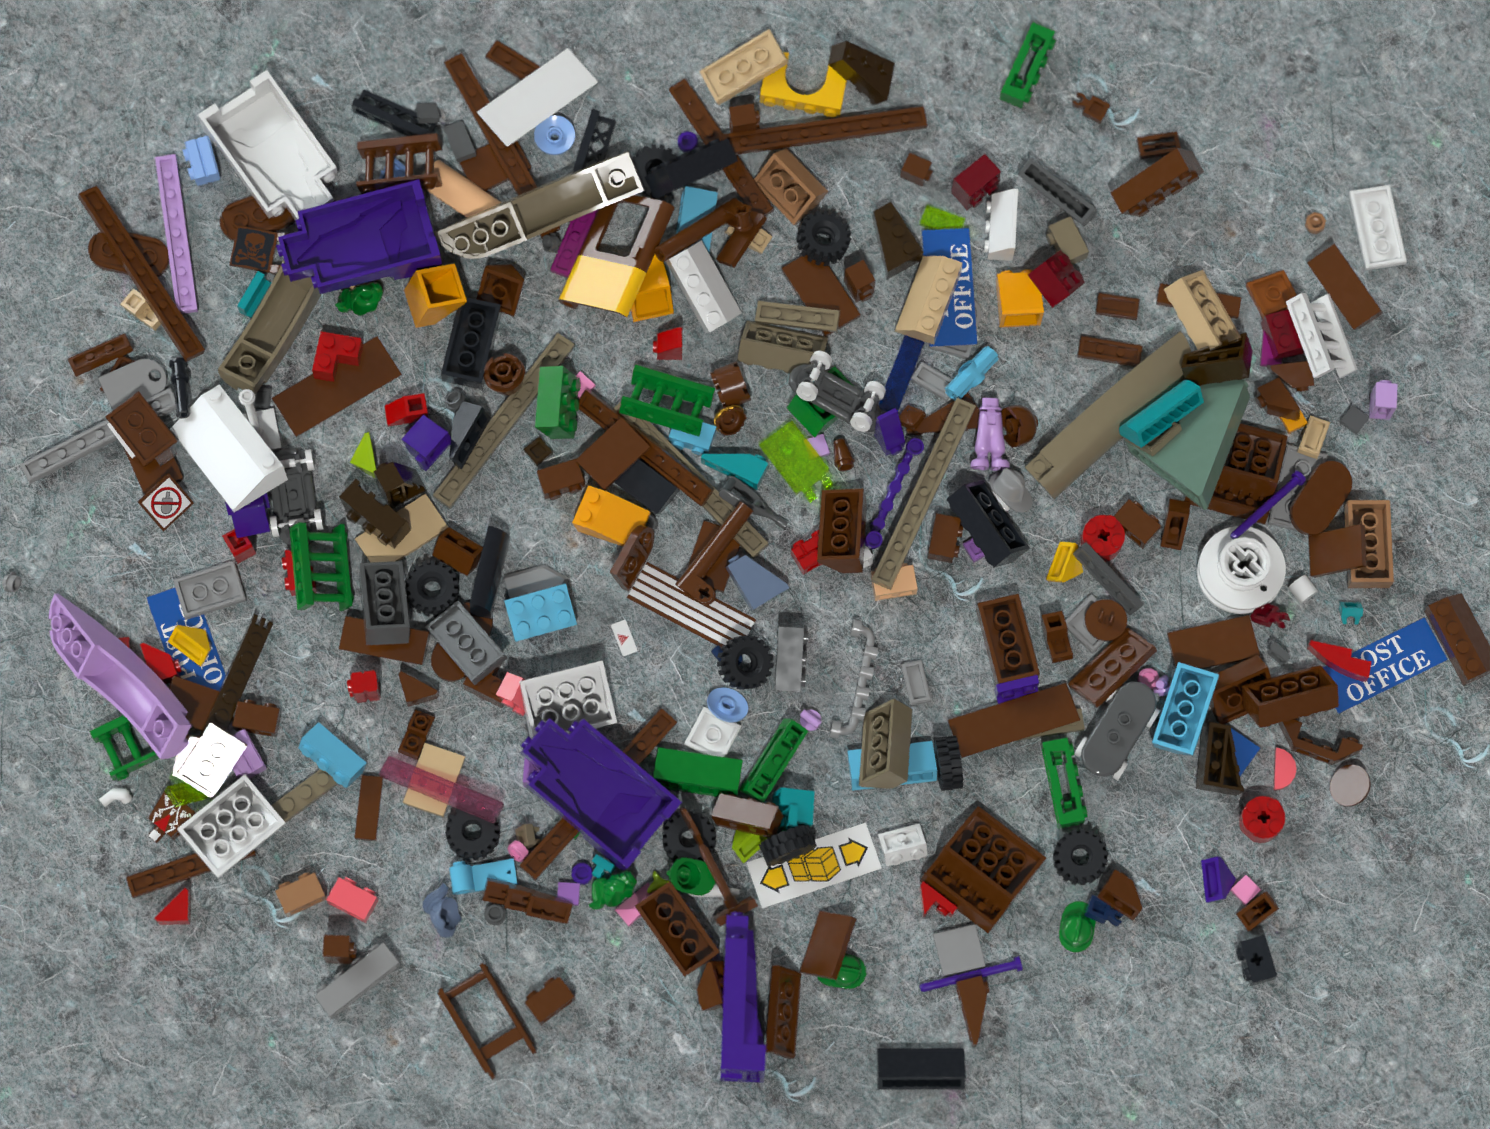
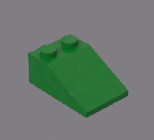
(811, 416)

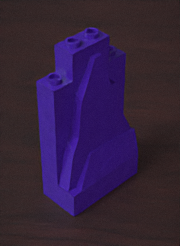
(361, 239)
(597, 789)
(742, 1039)

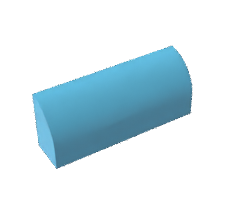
(693, 206)
(921, 765)

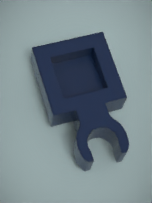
(1101, 911)

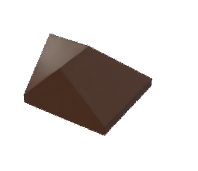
(501, 286)

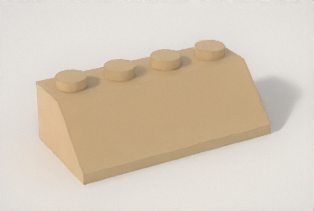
(929, 298)
(1201, 311)

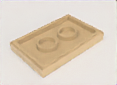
(438, 762)

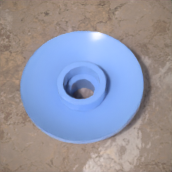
(554, 126)
(727, 704)

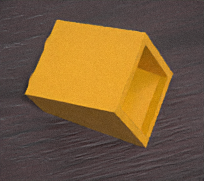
(434, 294)
(654, 294)
(1018, 300)

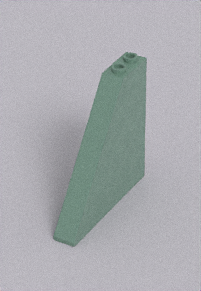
(1200, 449)

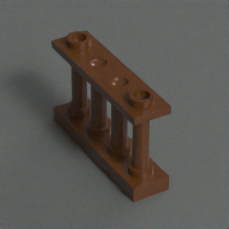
(399, 146)

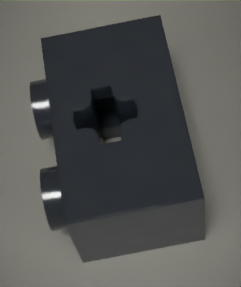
(1265, 970)

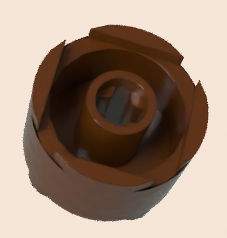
(731, 384)

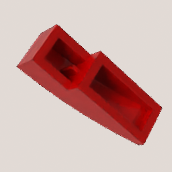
(1340, 660)

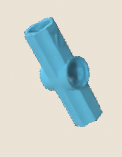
(971, 373)

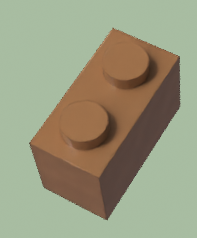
(300, 894)

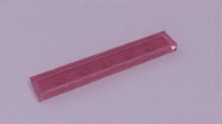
(441, 789)

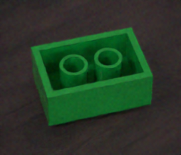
(557, 402)

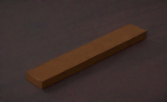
(169, 874)

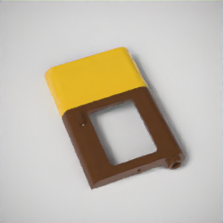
(613, 280)

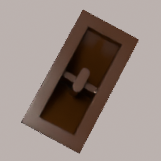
(416, 691)
(1257, 911)

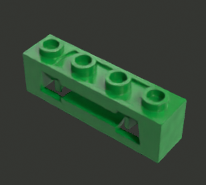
(1015, 94)
(1056, 749)
(773, 760)

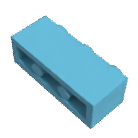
(332, 755)

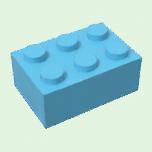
(540, 612)

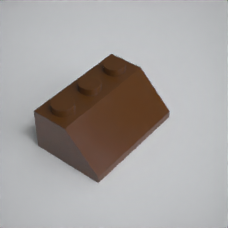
(1227, 696)

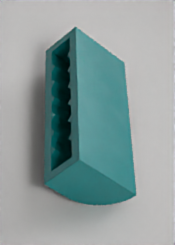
(1162, 413)

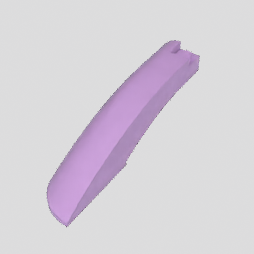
(119, 677)

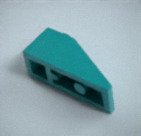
(745, 467)

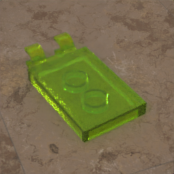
(796, 460)

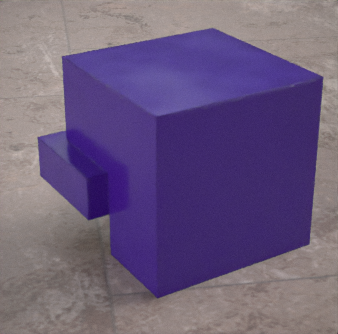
(426, 442)
(251, 518)

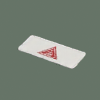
(624, 638)

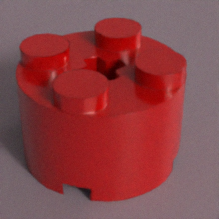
(1107, 527)
(1254, 828)

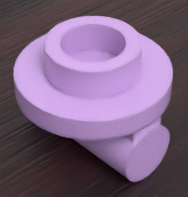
(1162, 686)
(810, 719)

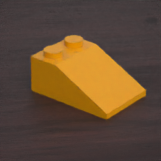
(608, 516)

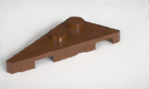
(936, 421)

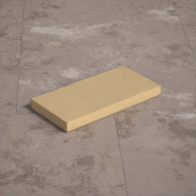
(744, 67)
(424, 525)

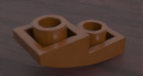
(416, 734)

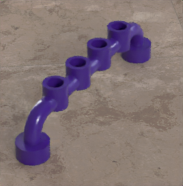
(874, 538)

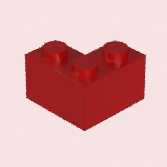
(334, 350)

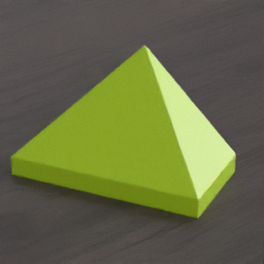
(364, 456)
(746, 844)

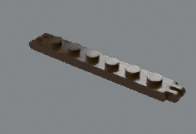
(239, 673)

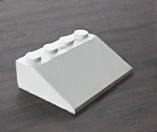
(569, 697)
(231, 826)

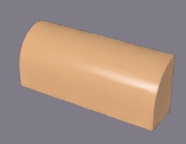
(460, 192)

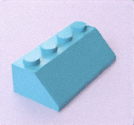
(1185, 710)

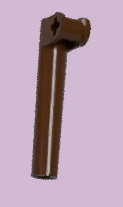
(731, 213)
(692, 579)

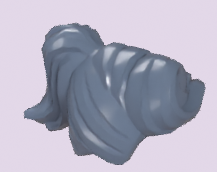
(442, 911)

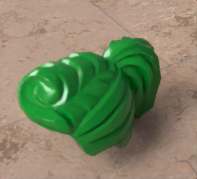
(360, 299)
(612, 890)

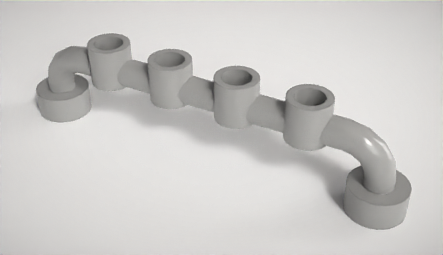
(866, 673)

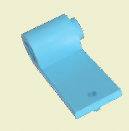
(473, 878)

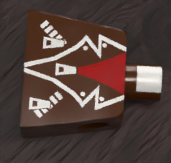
(168, 818)

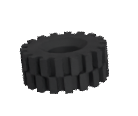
(650, 157)
(826, 225)
(432, 572)
(759, 662)
(948, 763)
(674, 830)
(787, 845)
(471, 848)
(1080, 873)

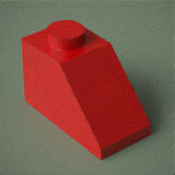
(669, 345)
(161, 663)

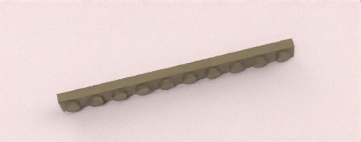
(502, 423)
(923, 494)
(718, 508)

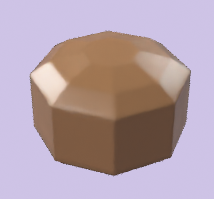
(1315, 223)

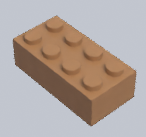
(1378, 537)

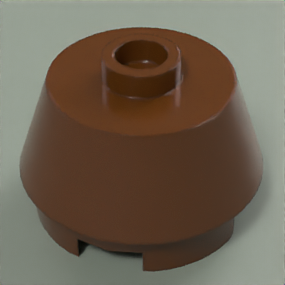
(504, 374)

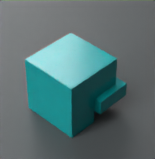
(795, 806)

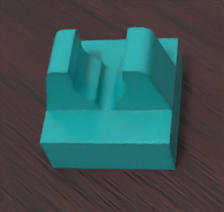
(1350, 609)
(601, 866)

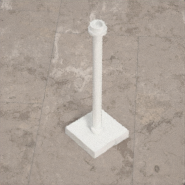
(262, 421)

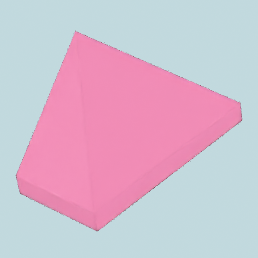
(627, 909)

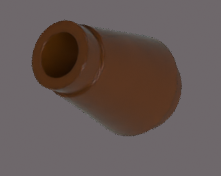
(842, 455)

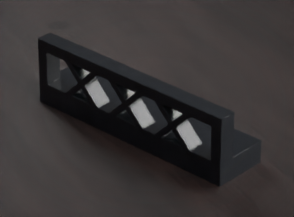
(389, 120)
(588, 139)

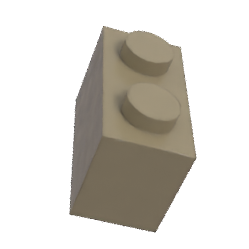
(1066, 237)

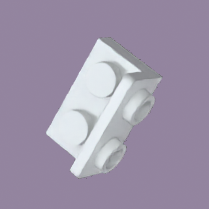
(903, 845)

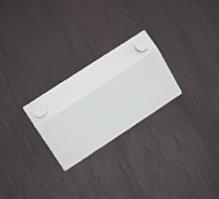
(228, 449)

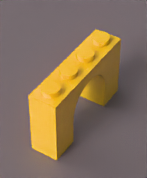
(825, 101)

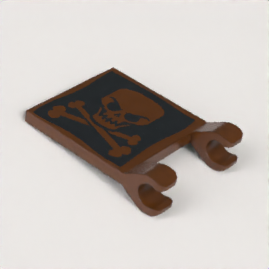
(255, 249)

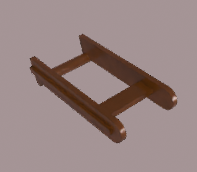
(498, 1044)

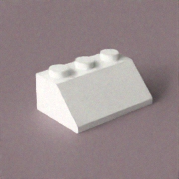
(1001, 225)

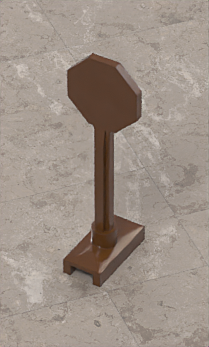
(729, 900)

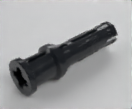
(180, 379)

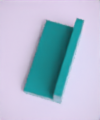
(254, 295)

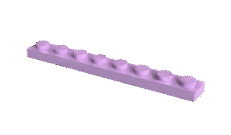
(176, 234)

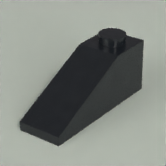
(466, 431)

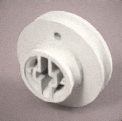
(1236, 588)

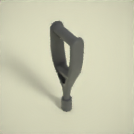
(758, 505)

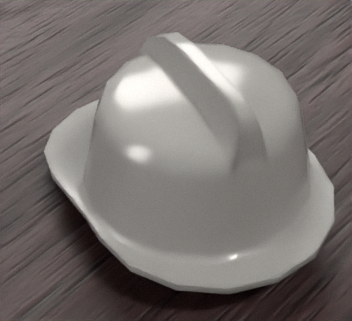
(1011, 489)

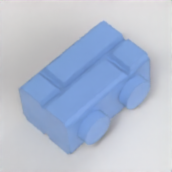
(202, 160)

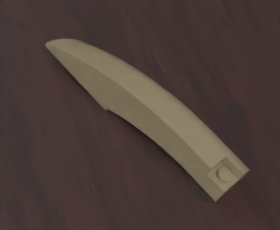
(543, 208)
(269, 332)
(1098, 426)

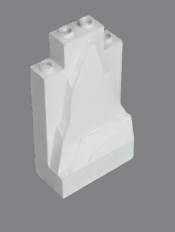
(271, 148)

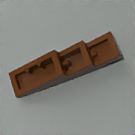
(527, 900)

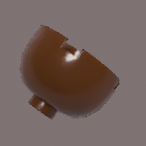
(1019, 425)

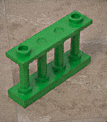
(671, 386)
(304, 576)
(123, 726)

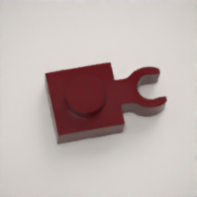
(1269, 615)

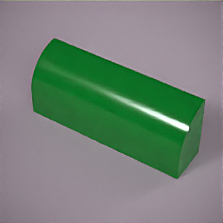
(697, 772)

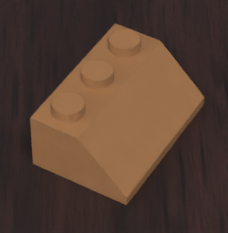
(790, 186)

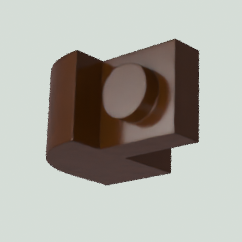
(1056, 636)

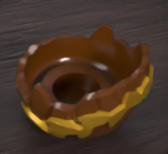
(730, 419)

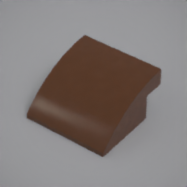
(1248, 473)
(983, 869)

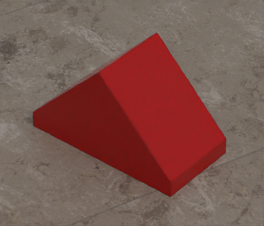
(240, 547)
(177, 911)

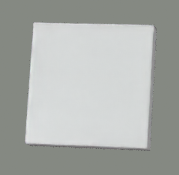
(712, 735)

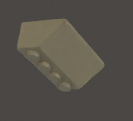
(778, 347)
(885, 746)

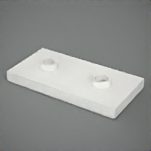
(1377, 227)

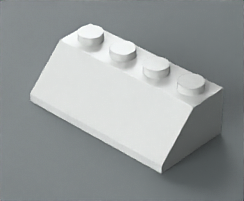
(703, 287)

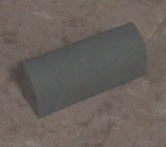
(1058, 192)

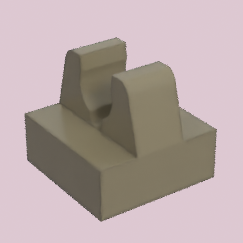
(526, 836)

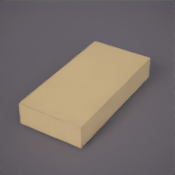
(1313, 437)

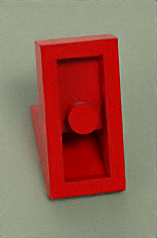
(931, 897)

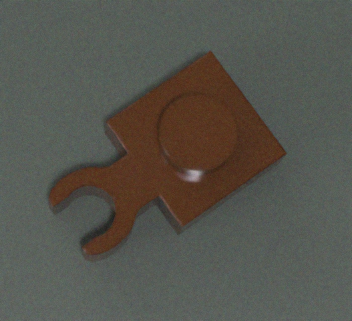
(1093, 109)

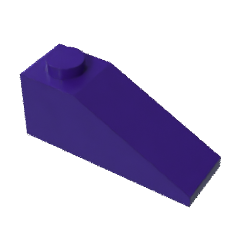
(889, 433)

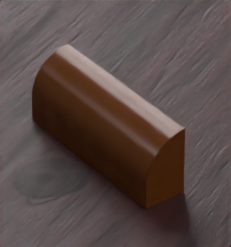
(1345, 287)
(354, 641)

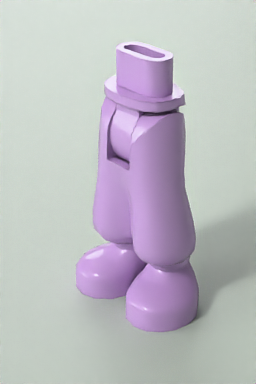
(990, 438)

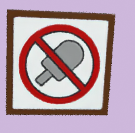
(165, 502)

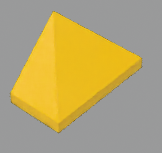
(1065, 564)
(191, 642)

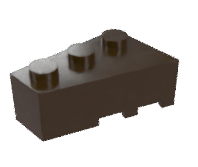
(863, 69)
(896, 242)
(1219, 363)
(398, 483)
(373, 515)
(1218, 762)

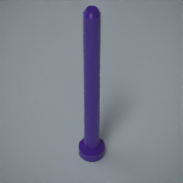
(1297, 479)
(1016, 964)

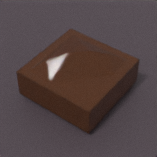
(911, 417)

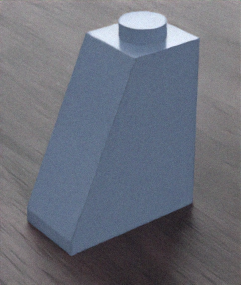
(754, 581)

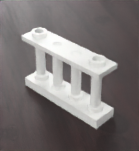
(1312, 339)

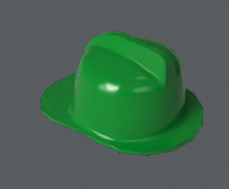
(691, 876)
(1076, 929)
(850, 975)

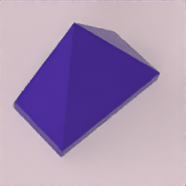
(1216, 878)

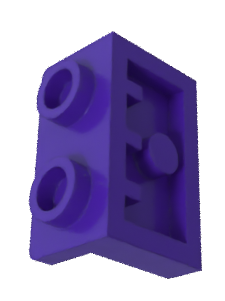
(1016, 688)

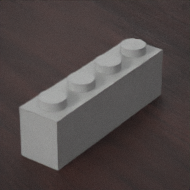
(357, 980)

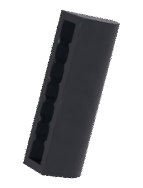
(647, 486)
(489, 573)
(920, 1068)

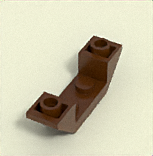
(1347, 747)

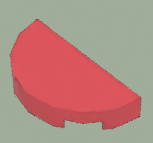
(1284, 769)

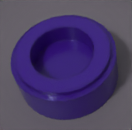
(687, 141)
(582, 873)

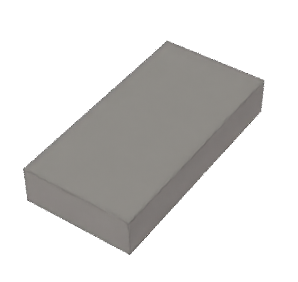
(931, 380)
(915, 683)

